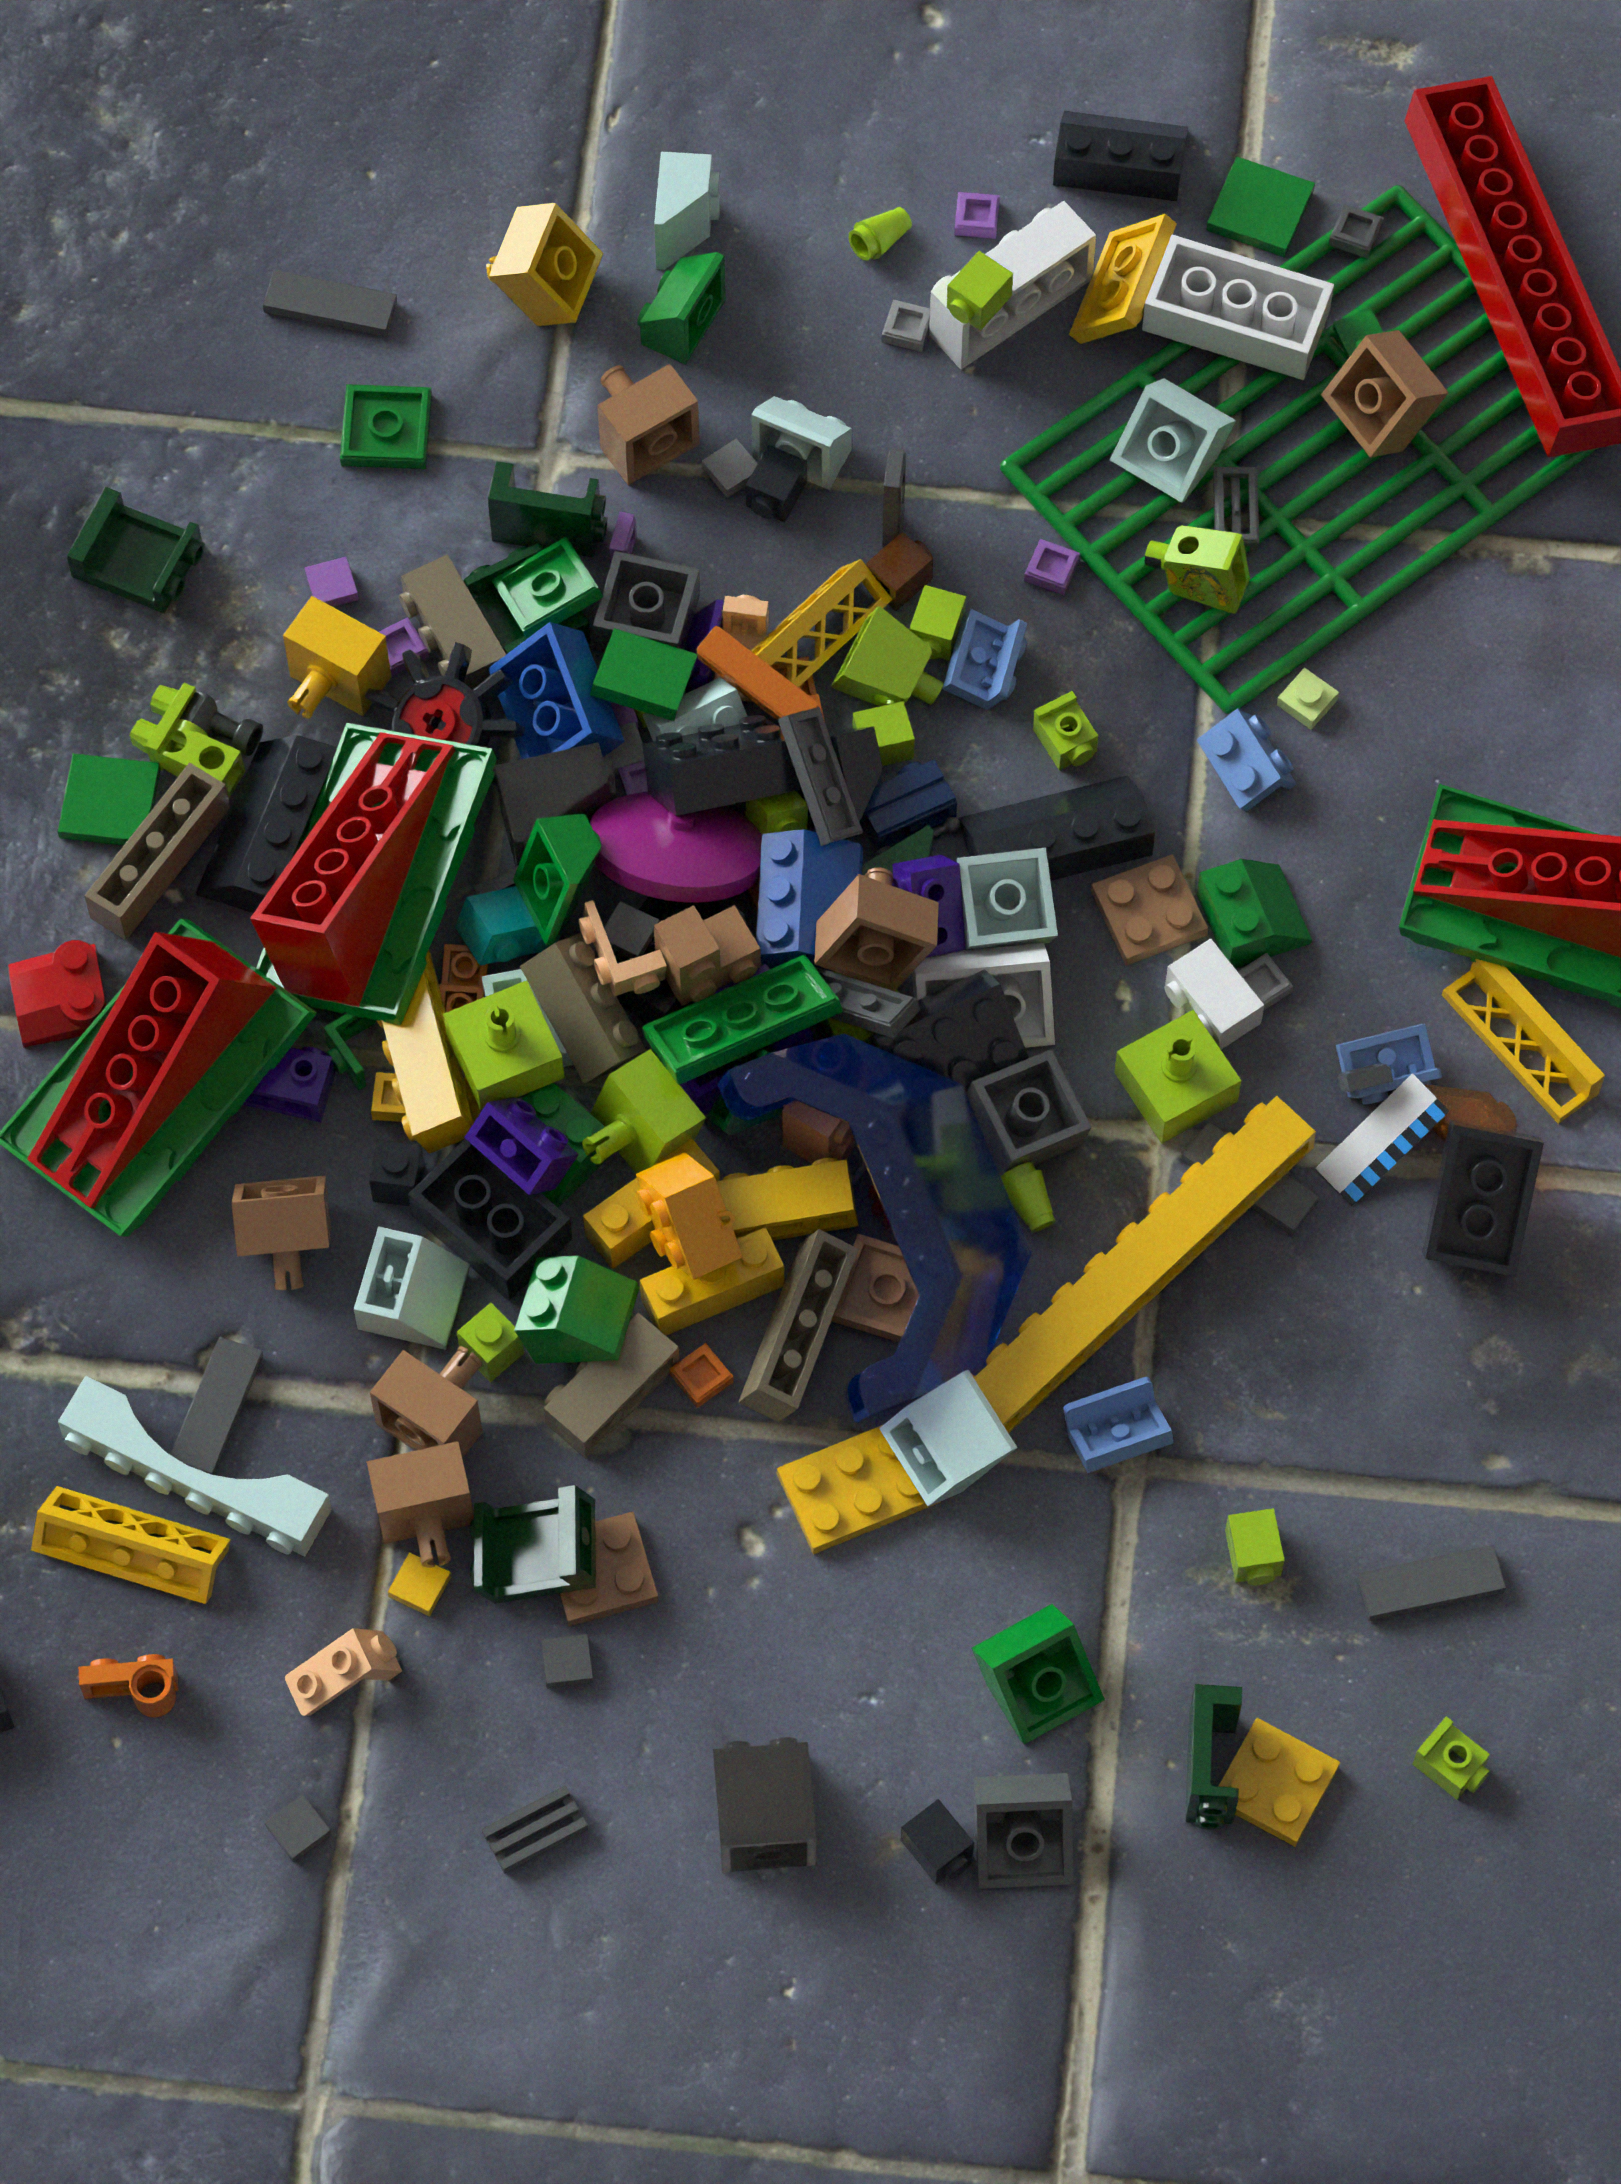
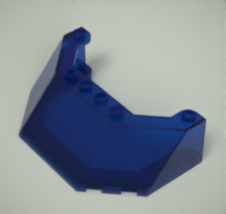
(934, 1189)

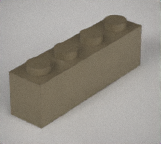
(157, 851)
(798, 1325)

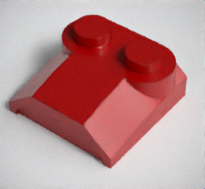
(57, 993)

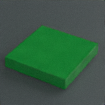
(1260, 206)
(386, 426)
(547, 587)
(643, 674)
(107, 798)

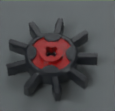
(448, 701)

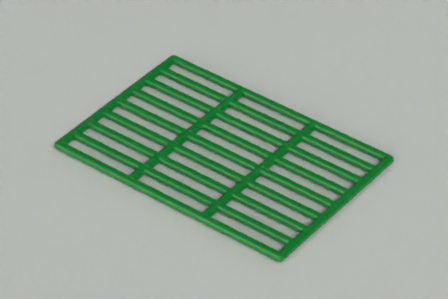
(1280, 519)

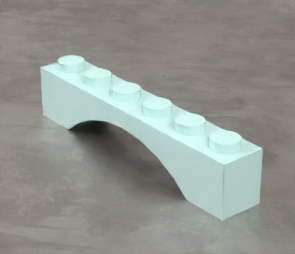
(274, 1507)

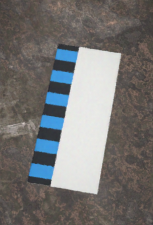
(1382, 1139)

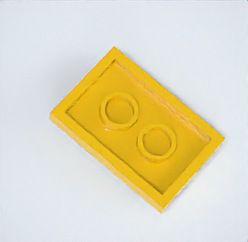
(1122, 279)
(849, 1490)

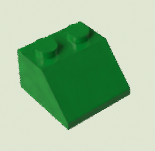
(684, 306)
(556, 870)
(1251, 910)
(566, 1115)
(575, 1311)
(1038, 1673)

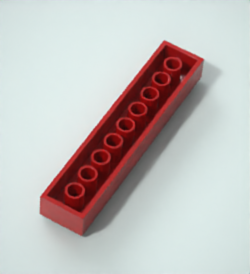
(1519, 264)

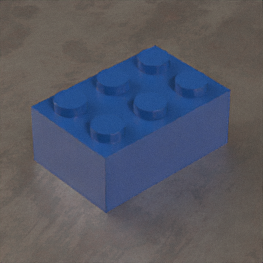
(553, 696)

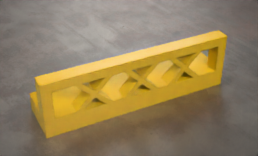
(814, 612)
(1537, 1027)
(127, 1548)

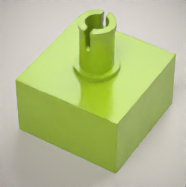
(504, 1045)
(1177, 1076)
(642, 1114)

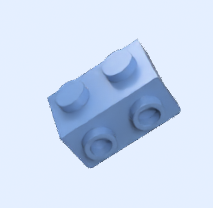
(985, 659)
(1246, 758)
(1403, 1050)
(1116, 1425)

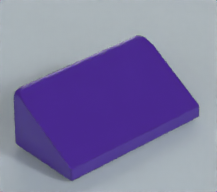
(701, 626)

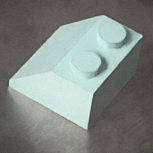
(684, 204)
(796, 430)
(1172, 439)
(1007, 899)

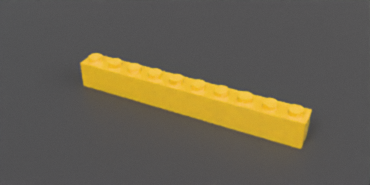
(1143, 1260)

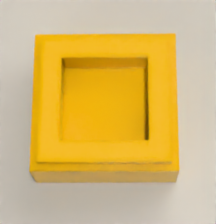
(419, 1586)

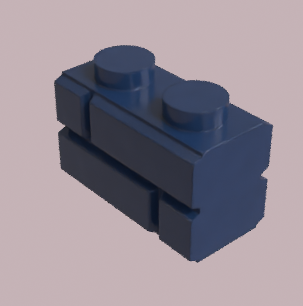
(908, 804)

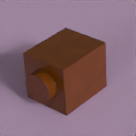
(902, 568)

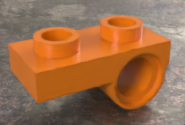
(111, 1679)

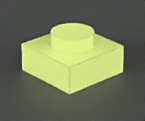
(1307, 698)

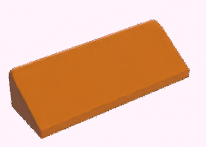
(752, 675)

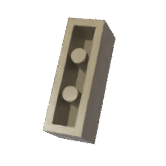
(448, 616)
(582, 1009)
(610, 1390)

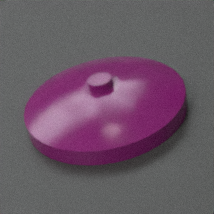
(680, 856)

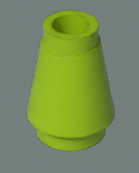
(878, 233)
(1029, 1196)

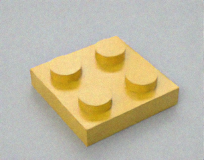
(1278, 1781)

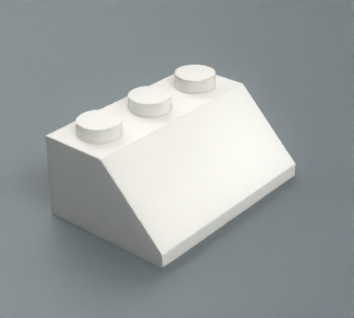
(1019, 970)

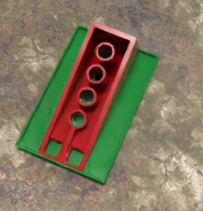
(373, 872)
(1519, 894)
(155, 1076)

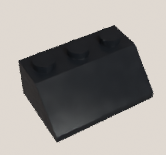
(1119, 155)

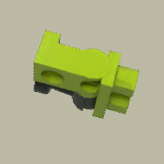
(186, 735)

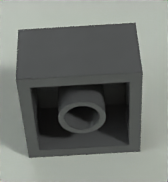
(647, 600)
(1028, 1112)

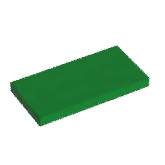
(742, 1019)

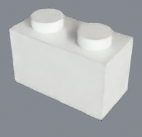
(1215, 991)

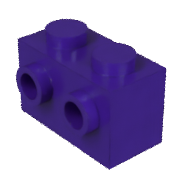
(939, 881)
(296, 1085)
(522, 1145)

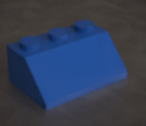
(796, 889)

